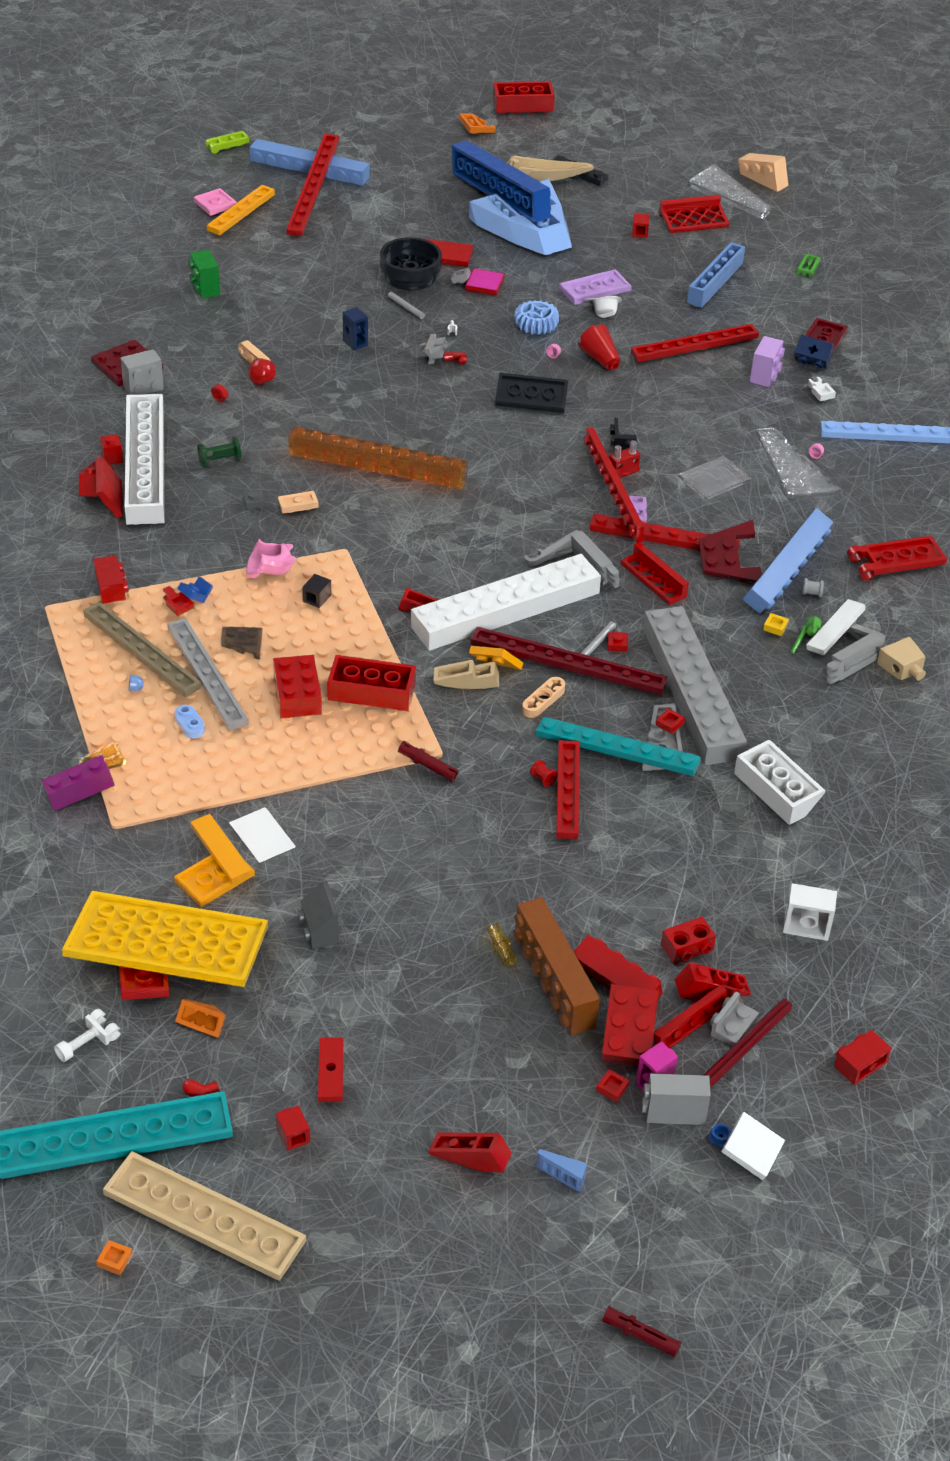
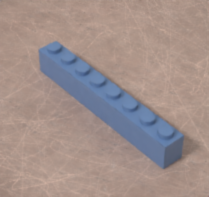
(302, 159)
(787, 562)

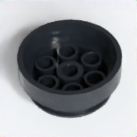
(410, 263)

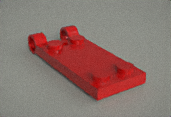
(897, 556)

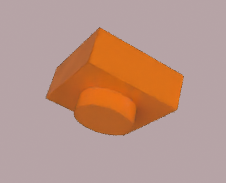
(114, 1257)

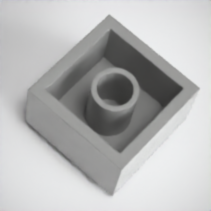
(142, 373)

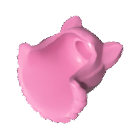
(270, 559)

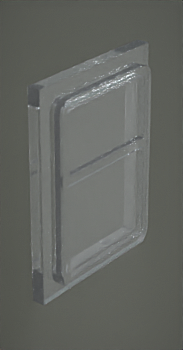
(714, 477)

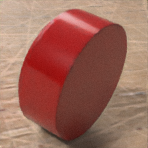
(219, 393)

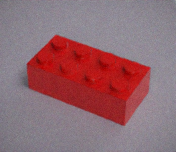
(523, 97)
(371, 683)

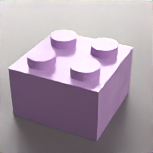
(767, 361)

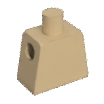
(902, 659)

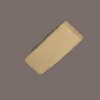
(467, 675)

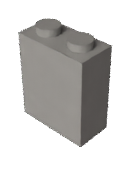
(676, 1099)

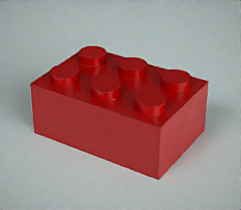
(297, 686)
(629, 1024)

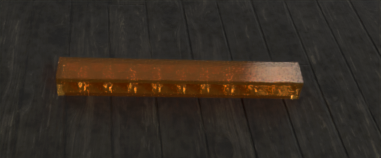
(378, 457)

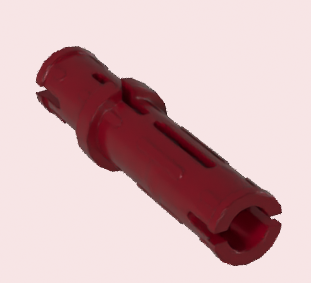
(419, 756)
(641, 1331)

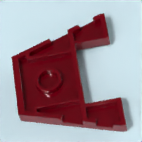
(721, 556)

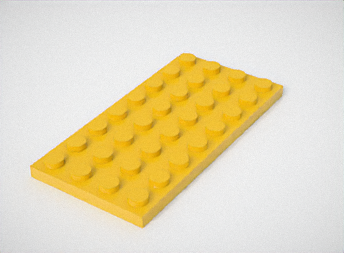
(166, 938)

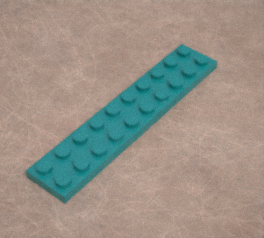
(114, 1134)

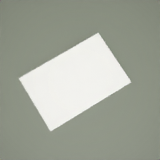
(262, 834)

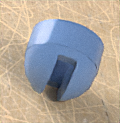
(135, 683)

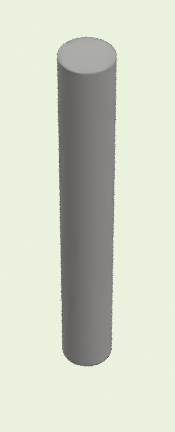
(406, 305)
(599, 638)

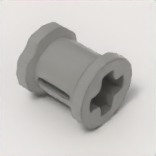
(812, 587)

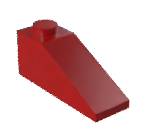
(473, 1150)

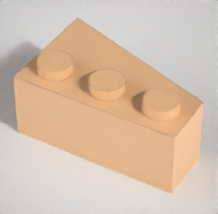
(765, 169)

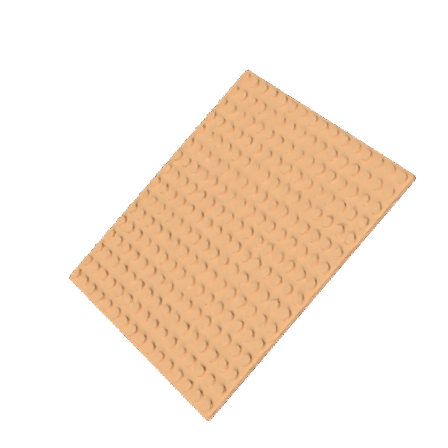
(271, 754)

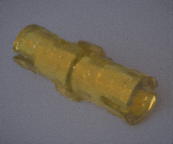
(501, 944)

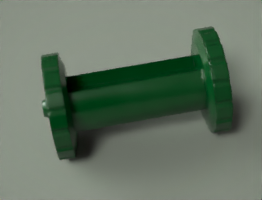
(219, 452)

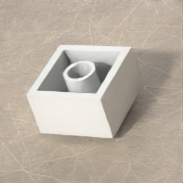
(810, 912)

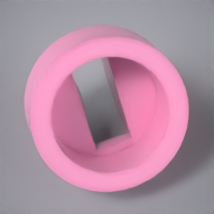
(551, 349)
(816, 453)

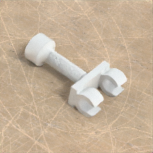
(93, 1023)

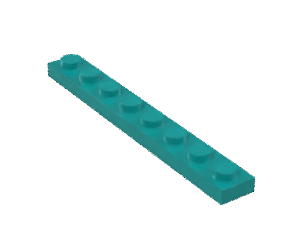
(619, 746)

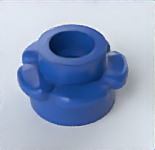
(719, 1130)

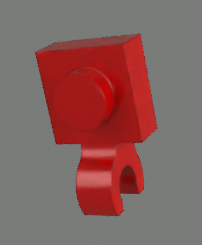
(176, 602)

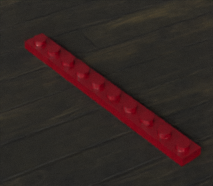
(571, 661)

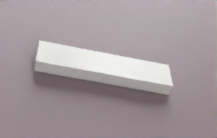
(835, 627)

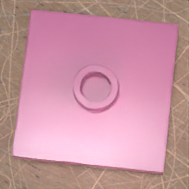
(214, 201)

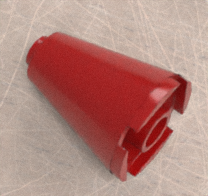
(600, 346)

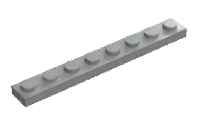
(207, 674)

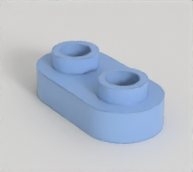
(189, 721)

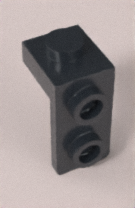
(622, 440)

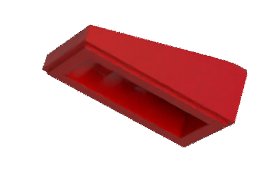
(413, 599)

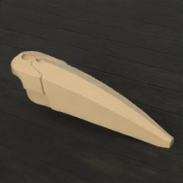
(548, 169)

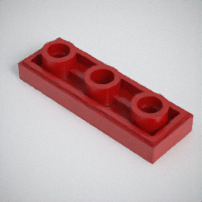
(330, 1069)

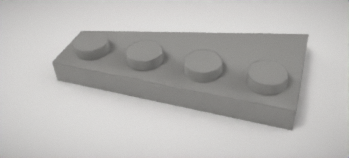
(661, 737)

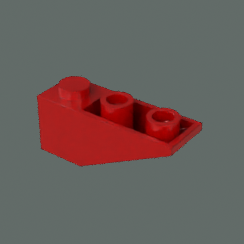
(87, 481)
(698, 980)

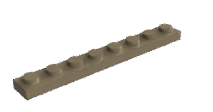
(142, 649)

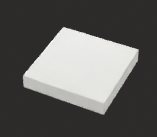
(753, 1146)

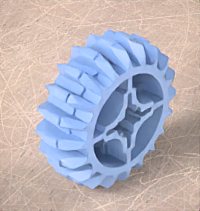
(536, 317)

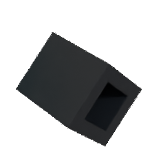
(316, 590)

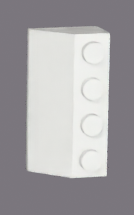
(778, 781)

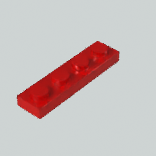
(691, 1018)

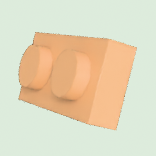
(297, 502)

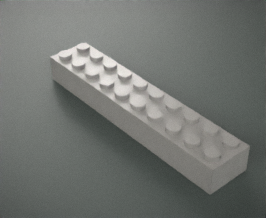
(694, 685)

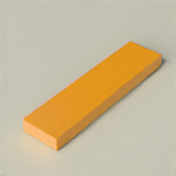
(221, 848)

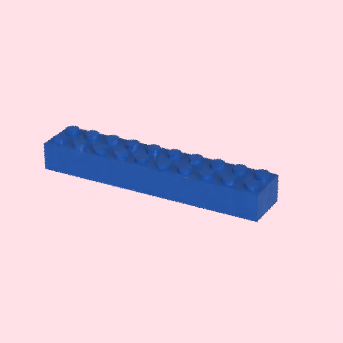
(497, 177)

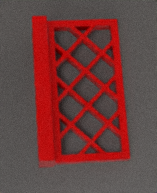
(693, 207)

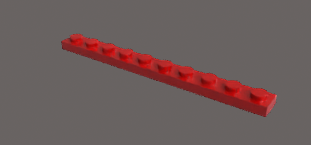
(312, 185)
(614, 485)

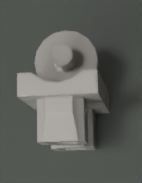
(433, 348)

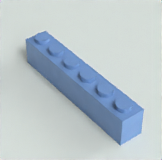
(715, 275)

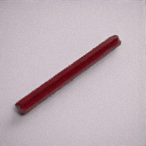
(748, 1041)

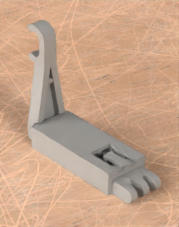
(579, 543)
(855, 655)

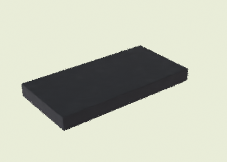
(531, 392)

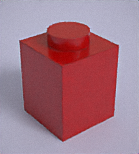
(640, 225)
(111, 449)
(292, 1127)

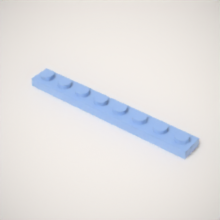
(884, 431)

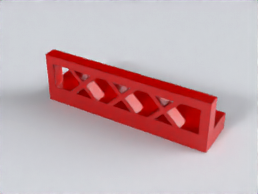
(660, 573)

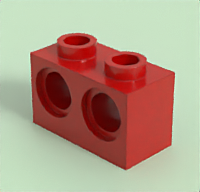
(688, 940)

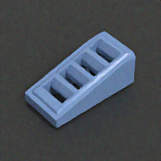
(562, 1168)

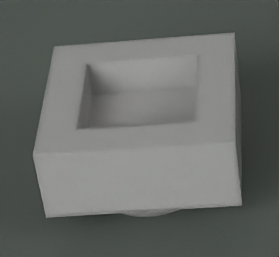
(460, 276)

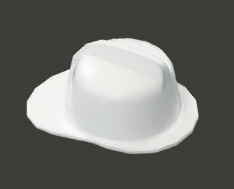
(605, 306)

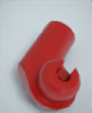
(452, 356)
(195, 1088)

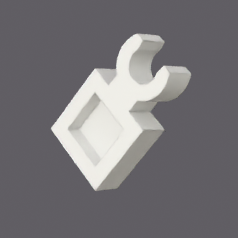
(821, 391)

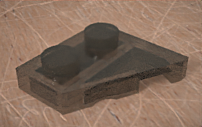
(243, 639)

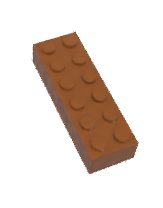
(556, 966)

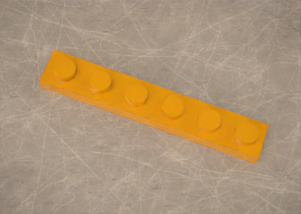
(240, 210)

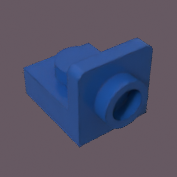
(197, 591)

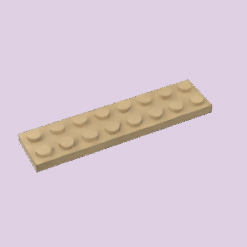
(205, 1215)

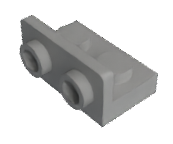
(732, 1021)

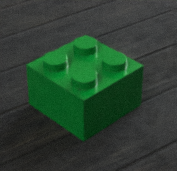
(204, 273)

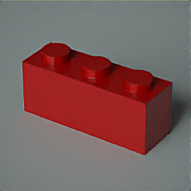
(110, 579)

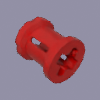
(543, 773)

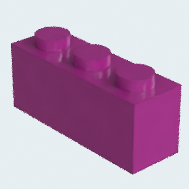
(78, 782)

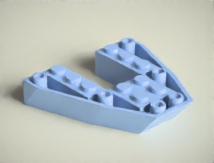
(501, 219)

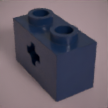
(355, 328)
(814, 351)

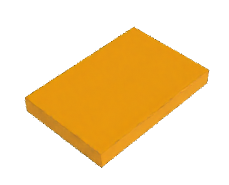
(206, 881)

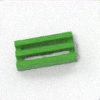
(800, 269)

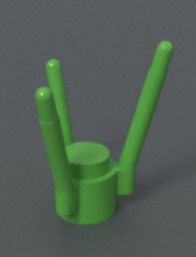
(812, 626)

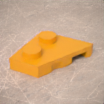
(499, 655)

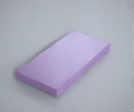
(595, 286)

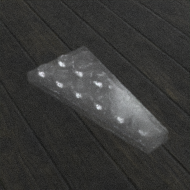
(717, 182)
(794, 471)

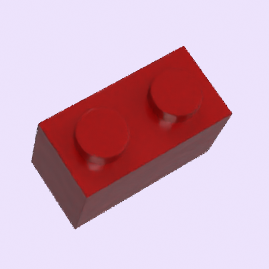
(862, 1056)

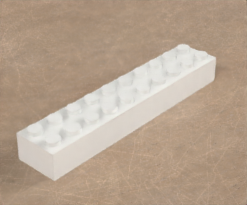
(144, 459)
(505, 601)

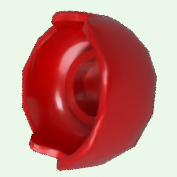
(261, 371)

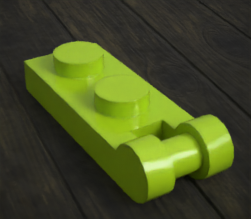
(227, 141)

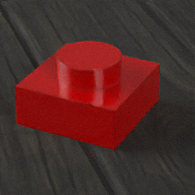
(618, 641)
(670, 721)
(612, 1085)

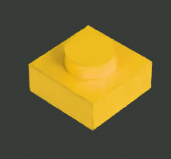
(776, 624)

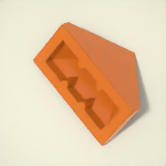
(201, 1017)

